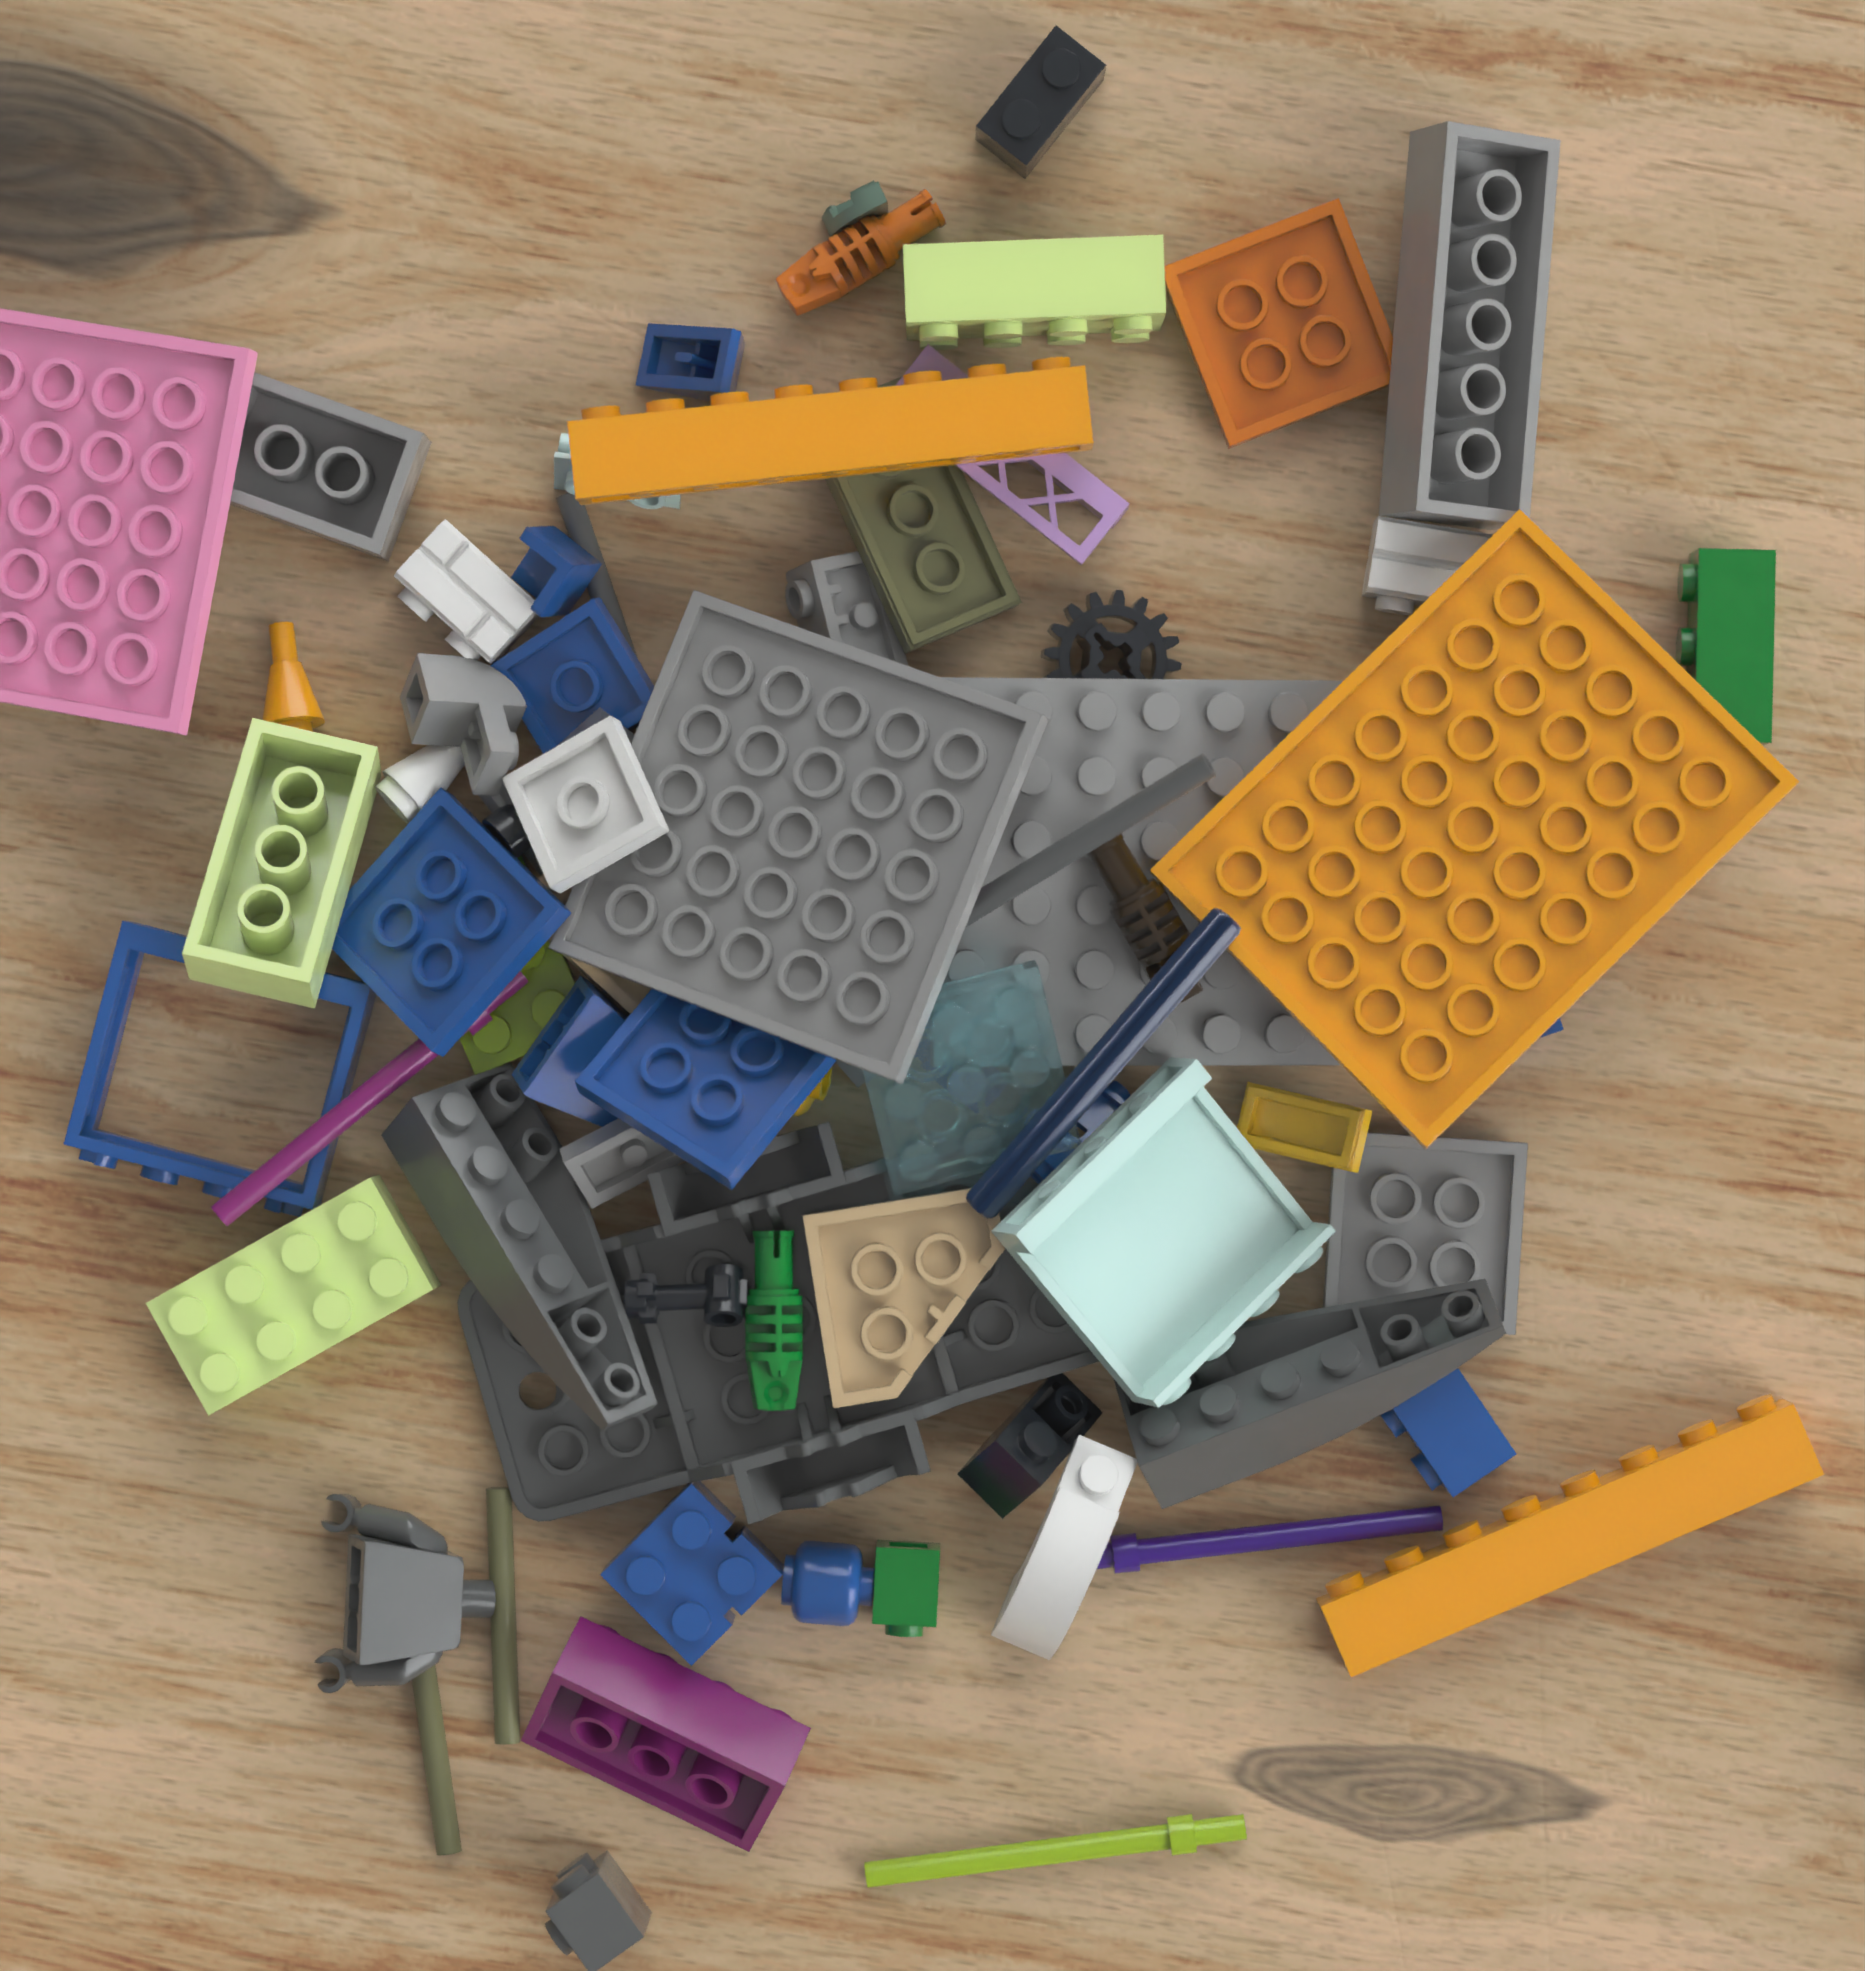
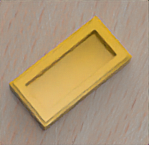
(1304, 1127)

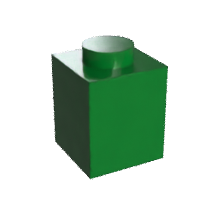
(906, 1586)

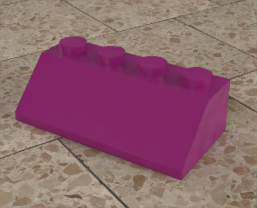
(665, 1734)

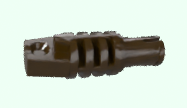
(1140, 908)

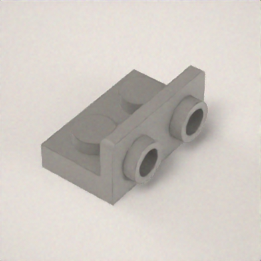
(840, 602)

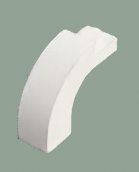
(1066, 1549)

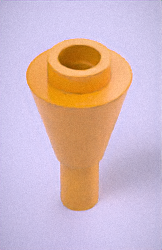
(288, 691)

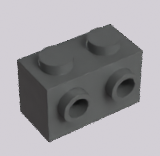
(595, 1911)

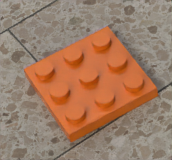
(1282, 323)

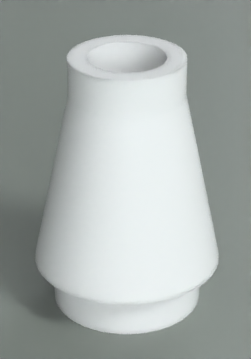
(418, 777)

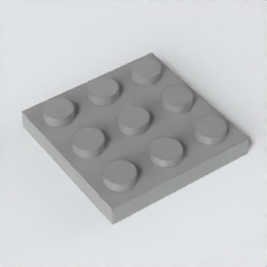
(1427, 1220)

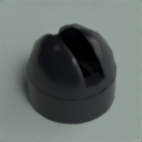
(508, 829)

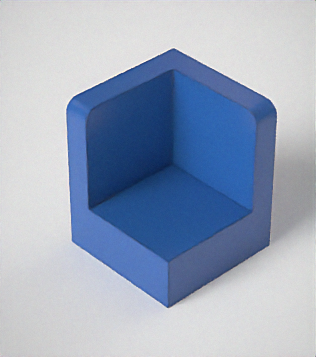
(554, 570)

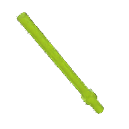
(1180, 1835)

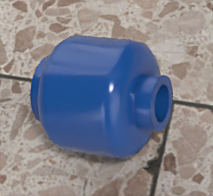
(826, 1583)

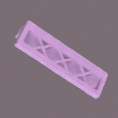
(1057, 468)

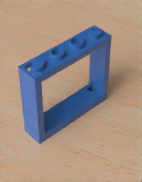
(166, 1163)

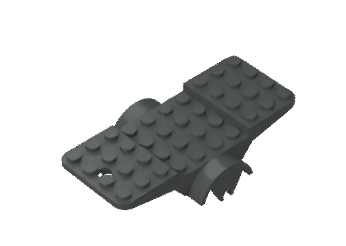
(699, 1374)

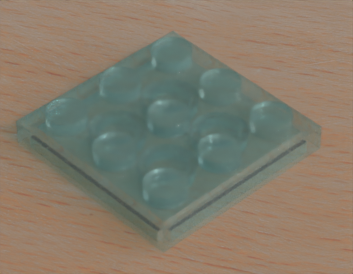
(972, 1081)

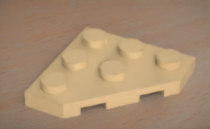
(892, 1285)

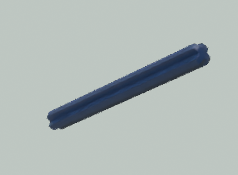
(1103, 1063)

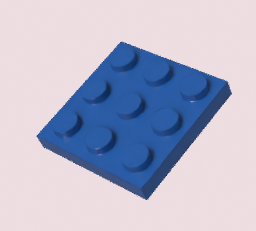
(444, 922)
(701, 1083)

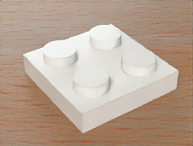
(585, 804)

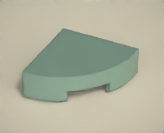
(864, 202)

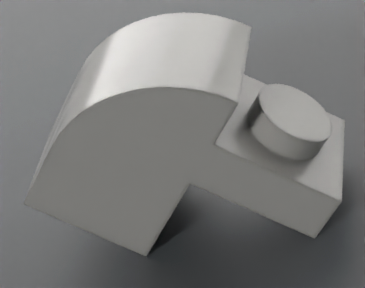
(468, 707)

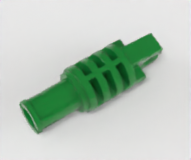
(774, 1324)

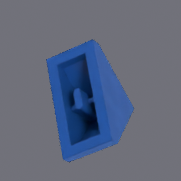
(690, 360)

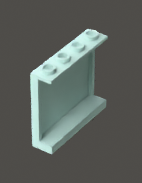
(1161, 1235)

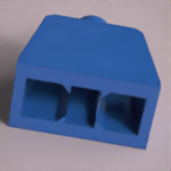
(566, 1048)

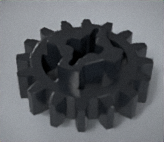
(1093, 635)

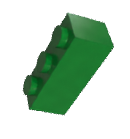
(1731, 631)

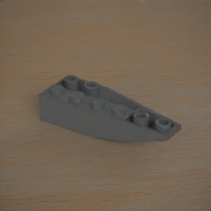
(523, 1235)
(1304, 1383)

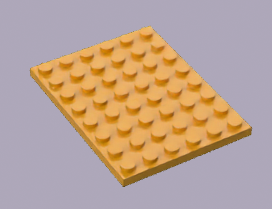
(1474, 828)

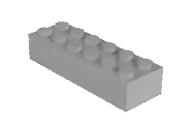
(1469, 325)

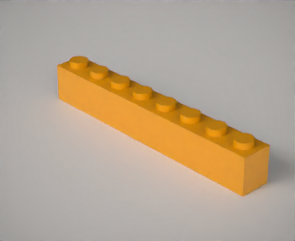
(830, 433)
(1568, 1535)

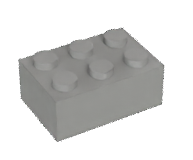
(326, 467)

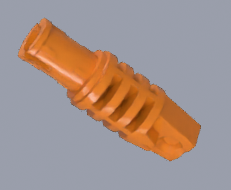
(857, 254)

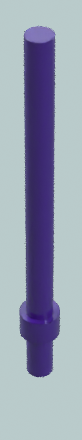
(1127, 1553)

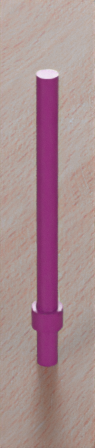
(341, 1118)

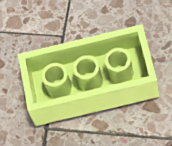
(1034, 290)
(282, 863)
(293, 1294)

